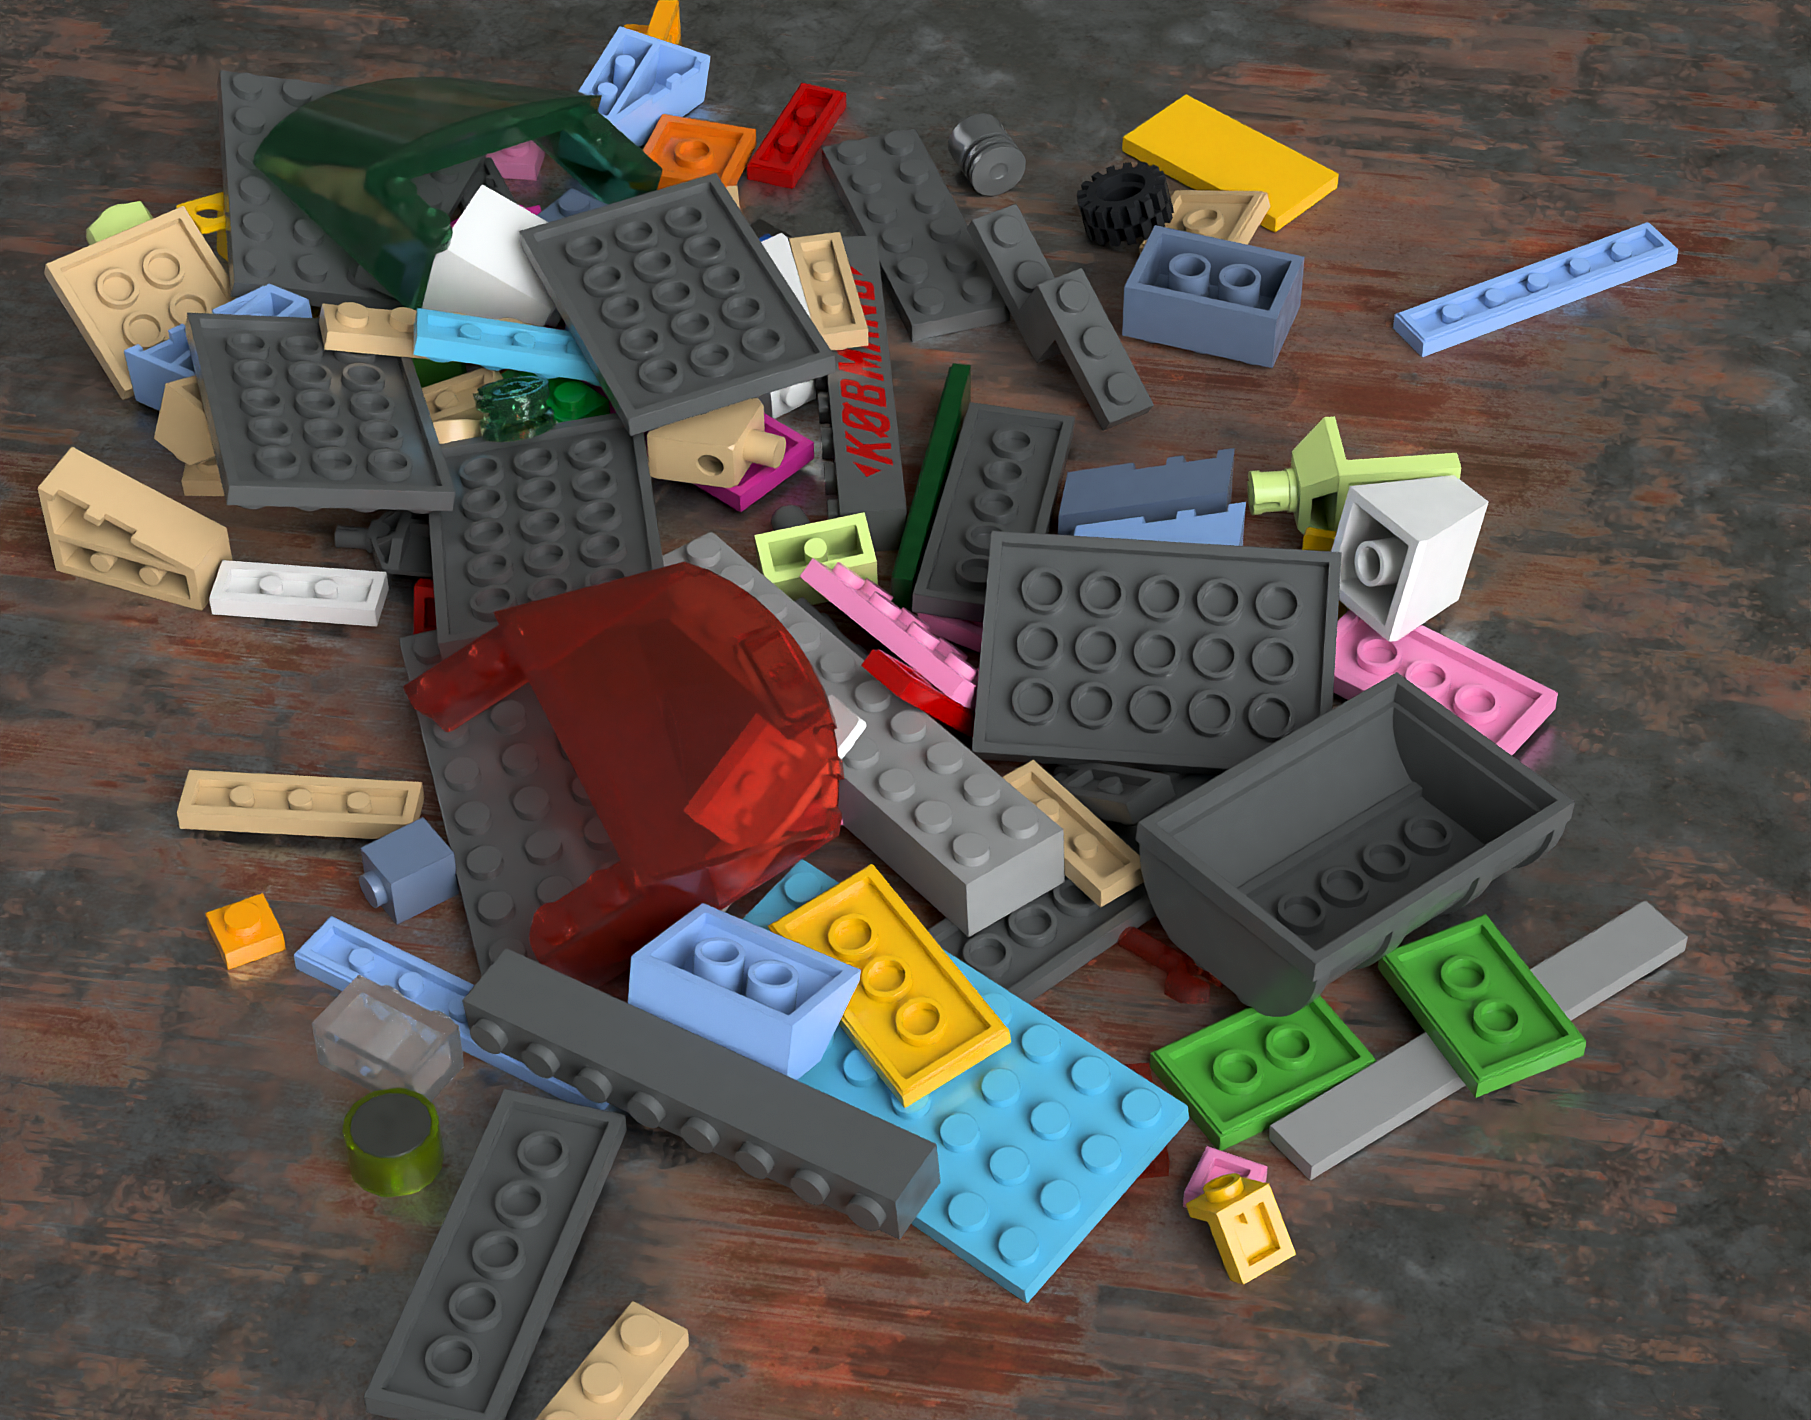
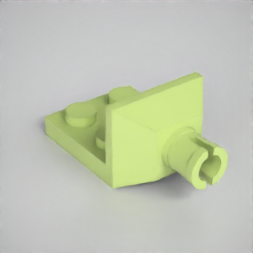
(1321, 478)

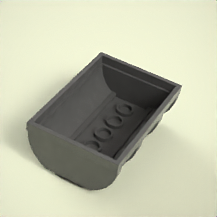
(1341, 844)

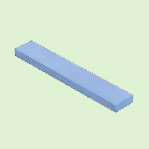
(1534, 289)
(343, 952)

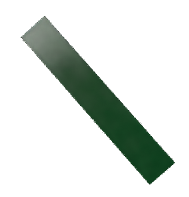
(931, 483)

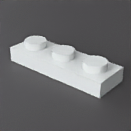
(299, 593)

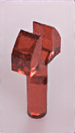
(1179, 966)

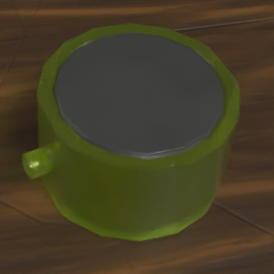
(393, 1142)

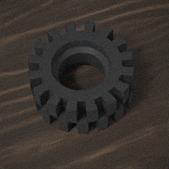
(1125, 203)

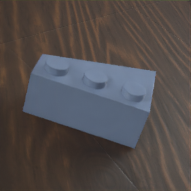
(1148, 492)

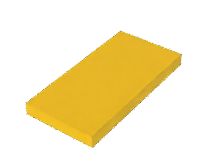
(1223, 154)
(913, 1005)

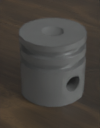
(986, 154)

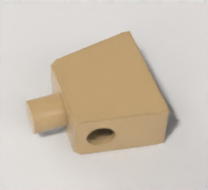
(714, 446)

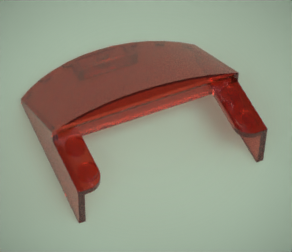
(687, 733)

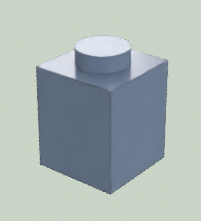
(408, 871)

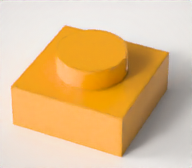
(245, 931)

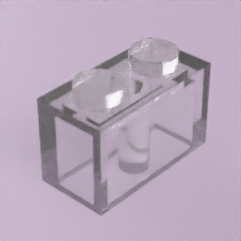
(387, 1040)

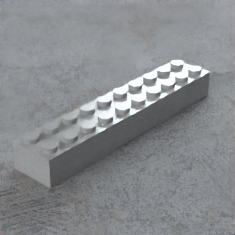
(910, 783)

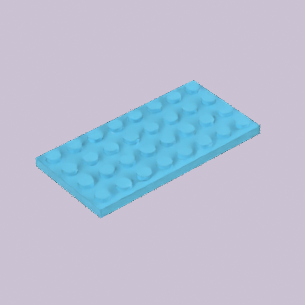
(1024, 1139)

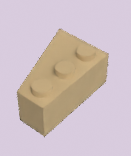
(129, 534)

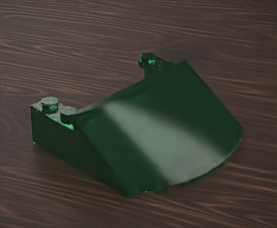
(357, 149)

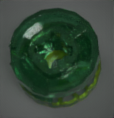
(514, 409)

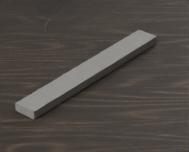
(1420, 1075)

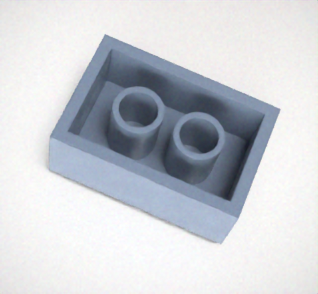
(1213, 296)

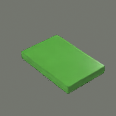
(1481, 1005)
(1258, 1068)

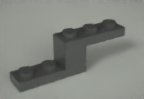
(1060, 316)

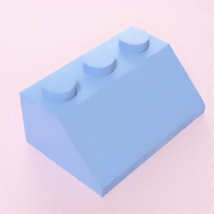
(743, 989)

